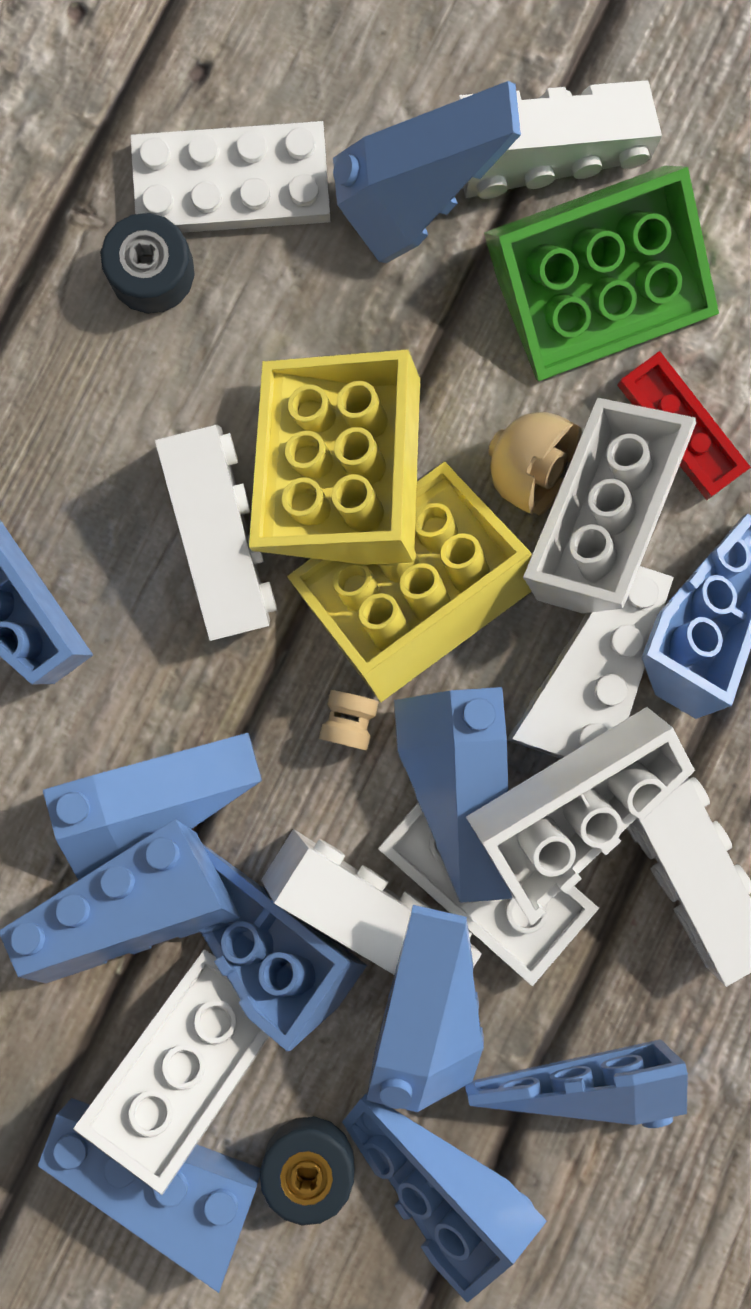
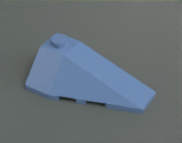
(412, 171)
(705, 631)
(457, 764)
(120, 807)
(278, 963)
(431, 1017)
(616, 1086)
(465, 1210)

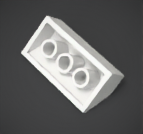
(607, 506)

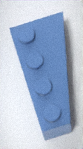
(33, 627)
(123, 907)
(192, 1220)

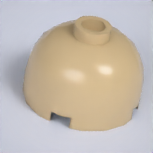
(531, 459)

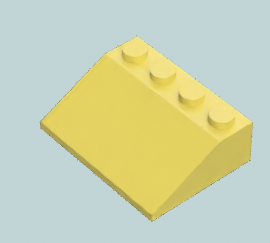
(337, 458)
(410, 615)

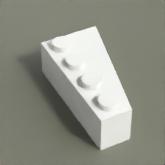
(574, 137)
(214, 531)
(595, 673)
(579, 807)
(700, 875)
(340, 900)

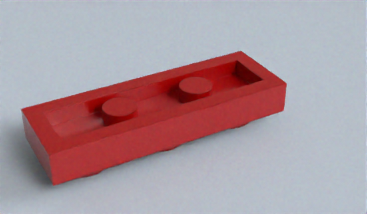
(710, 456)

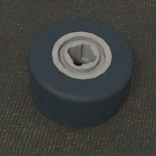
(156, 281)

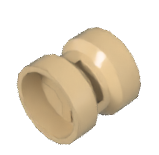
(347, 731)

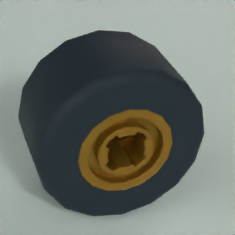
(307, 1150)

